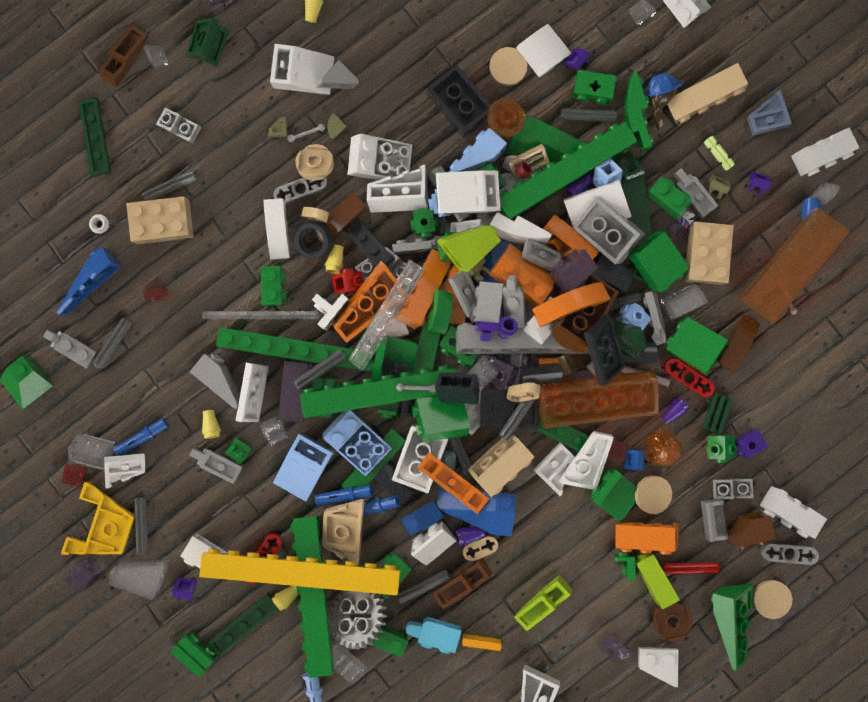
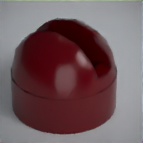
(523, 170)

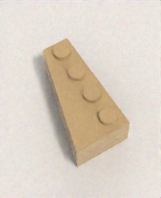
(707, 93)

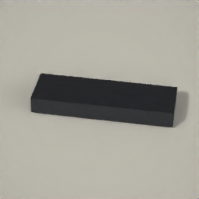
(368, 243)

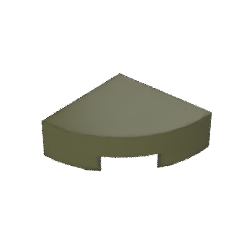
(335, 126)
(279, 128)

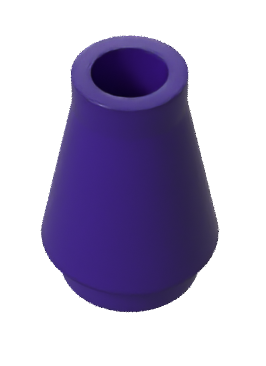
(579, 186)
(507, 327)
(675, 410)
(468, 535)

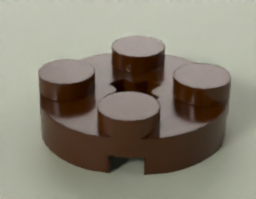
(681, 626)

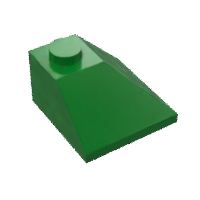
(25, 381)

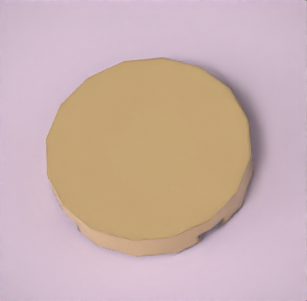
(508, 66)
(314, 162)
(653, 494)
(772, 599)

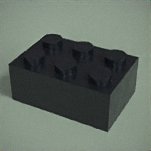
(459, 101)

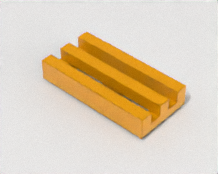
(481, 642)

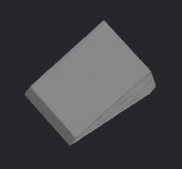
(338, 77)

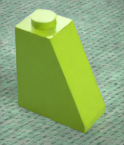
(469, 246)
(656, 580)

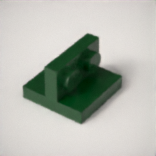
(207, 41)

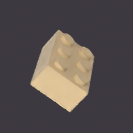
(160, 220)
(709, 253)
(501, 464)

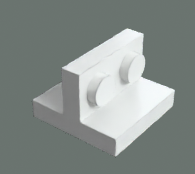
(687, 10)
(332, 311)

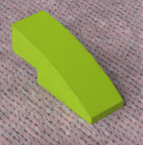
(543, 603)

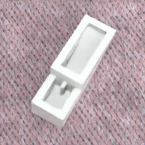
(276, 228)
(519, 230)

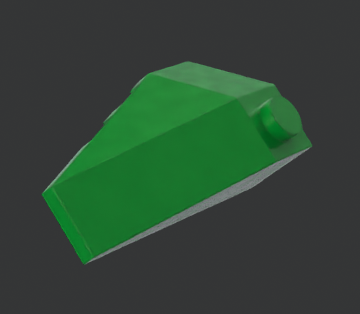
(536, 133)
(731, 613)

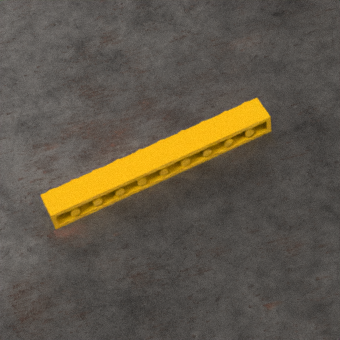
(300, 573)

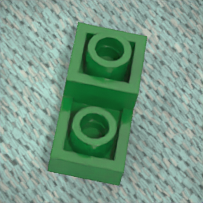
(440, 317)

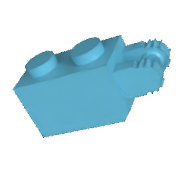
(435, 634)

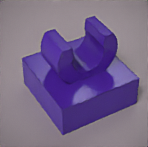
(576, 59)
(759, 180)
(486, 329)
(184, 588)

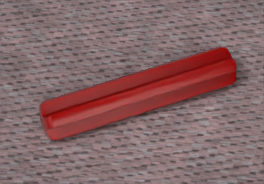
(691, 568)

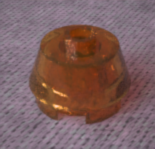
(506, 117)
(662, 448)

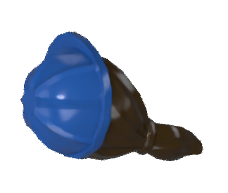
(660, 92)

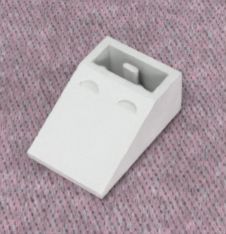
(299, 69)
(378, 157)
(468, 192)
(433, 543)

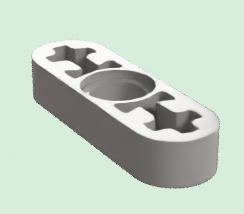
(289, 198)
(802, 560)

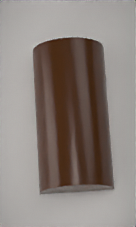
(571, 328)

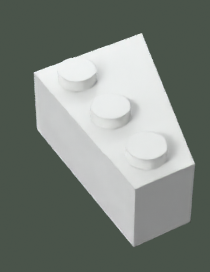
(825, 152)
(399, 193)
(792, 513)
(538, 686)

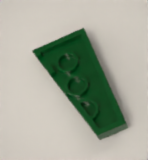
(637, 202)

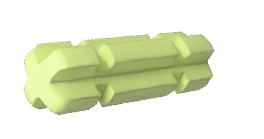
(719, 153)

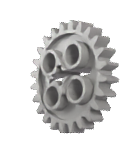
(357, 635)

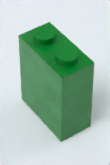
(659, 261)
(696, 345)
(440, 419)

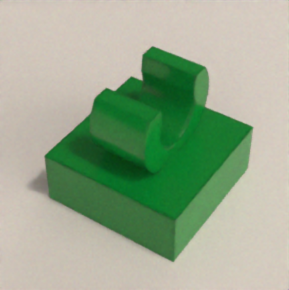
(238, 450)

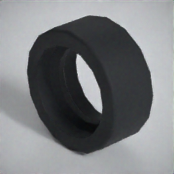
(300, 240)

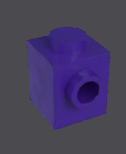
(750, 444)

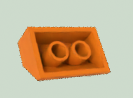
(566, 239)
(531, 277)

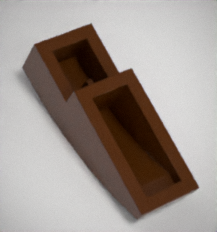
(123, 56)
(342, 216)
(738, 343)
(462, 583)

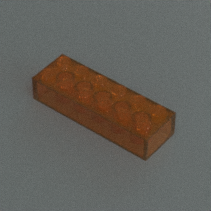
(794, 265)
(587, 402)

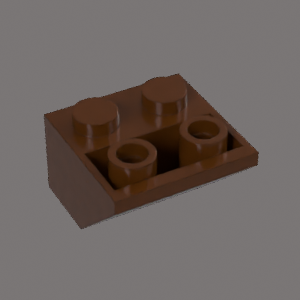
(751, 529)

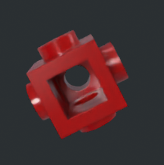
(351, 280)

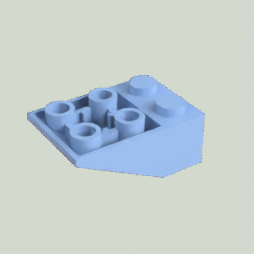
(485, 150)
(356, 441)
(303, 466)

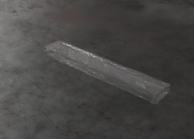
(386, 314)
(260, 315)

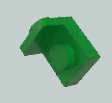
(388, 410)
(628, 566)

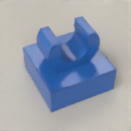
(634, 459)

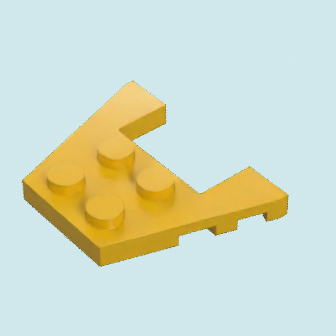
(109, 527)

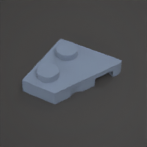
(770, 116)

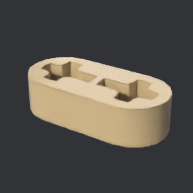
(315, 214)
(523, 392)
(483, 551)

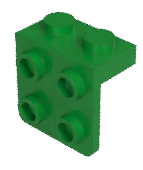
(396, 350)
(615, 494)

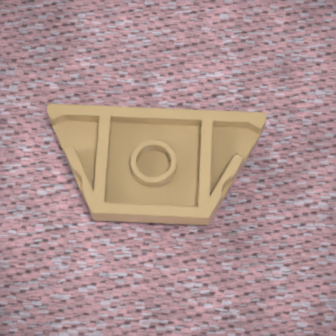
(344, 530)

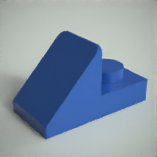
(422, 518)

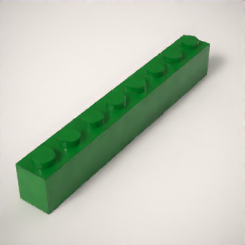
(566, 171)
(282, 347)
(368, 393)
(313, 602)

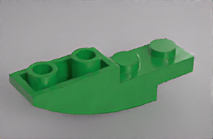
(634, 105)

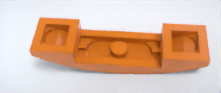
(570, 302)
(453, 483)

